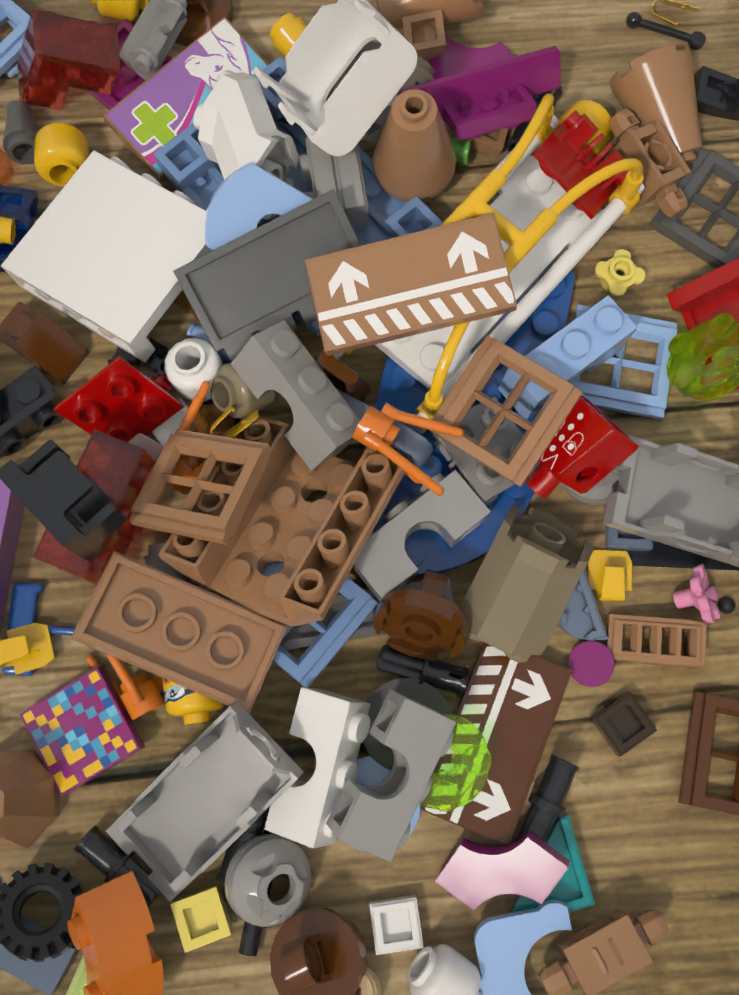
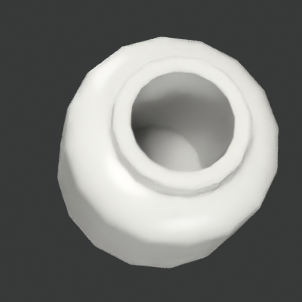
(191, 364)
(443, 972)

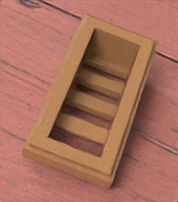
(695, 640)

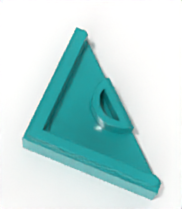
(573, 886)

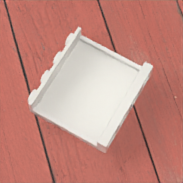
(111, 251)

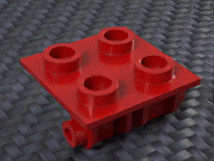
(570, 161)
(120, 402)

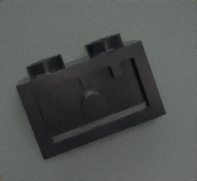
(26, 409)

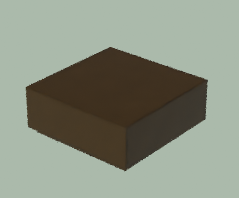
(623, 724)

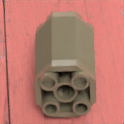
(525, 583)

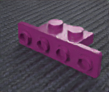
(495, 93)

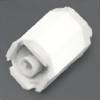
(240, 129)

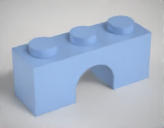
(572, 350)

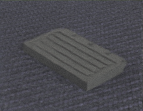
(264, 273)

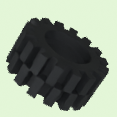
(37, 880)

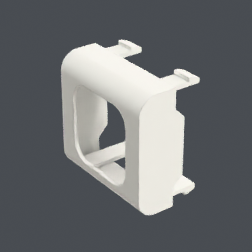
(322, 57)

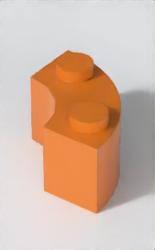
(112, 932)

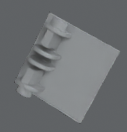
(480, 478)

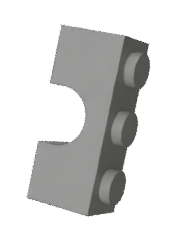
(282, 364)
(453, 515)
(380, 814)

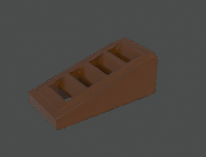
(344, 377)

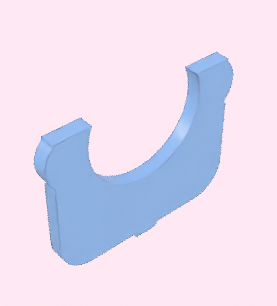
(506, 940)

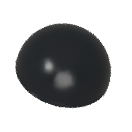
(726, 605)

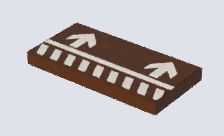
(514, 712)

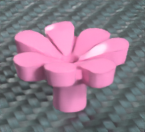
(699, 596)

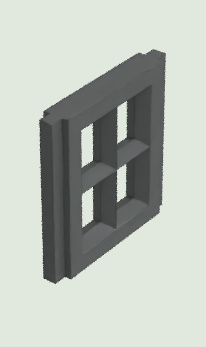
(701, 170)

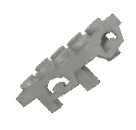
(678, 500)
(205, 800)

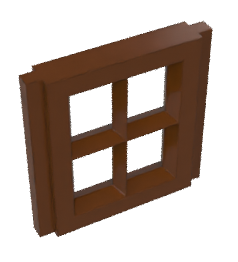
(700, 751)

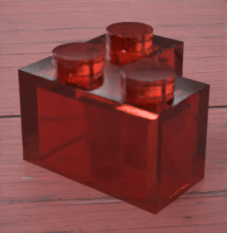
(65, 54)

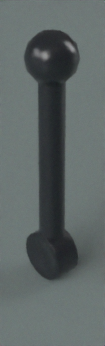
(695, 40)

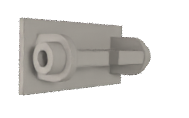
(153, 36)

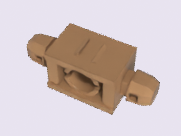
(660, 160)
(604, 952)

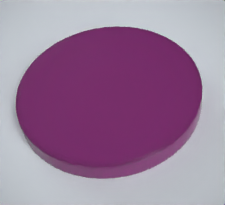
(591, 663)

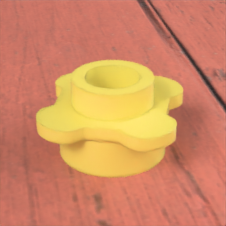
(614, 283)

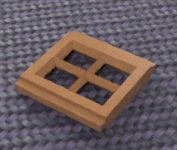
(538, 433)
(185, 521)

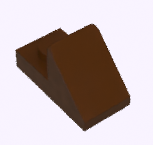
(42, 342)

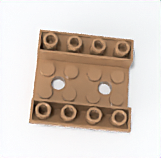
(311, 538)

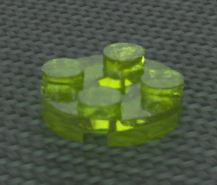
(691, 350)
(469, 770)

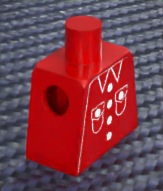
(581, 451)

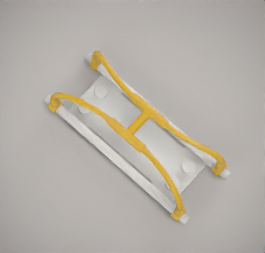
(535, 230)

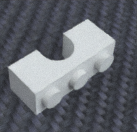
(335, 730)

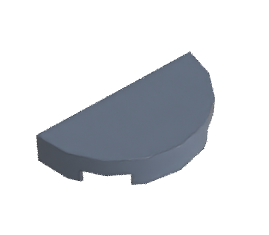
(581, 614)

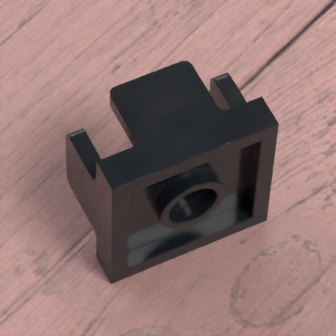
(64, 500)

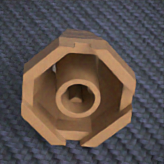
(26, 798)

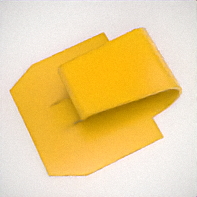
(675, 4)
(239, 426)
(610, 574)
(26, 648)

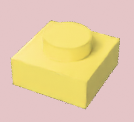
(201, 918)

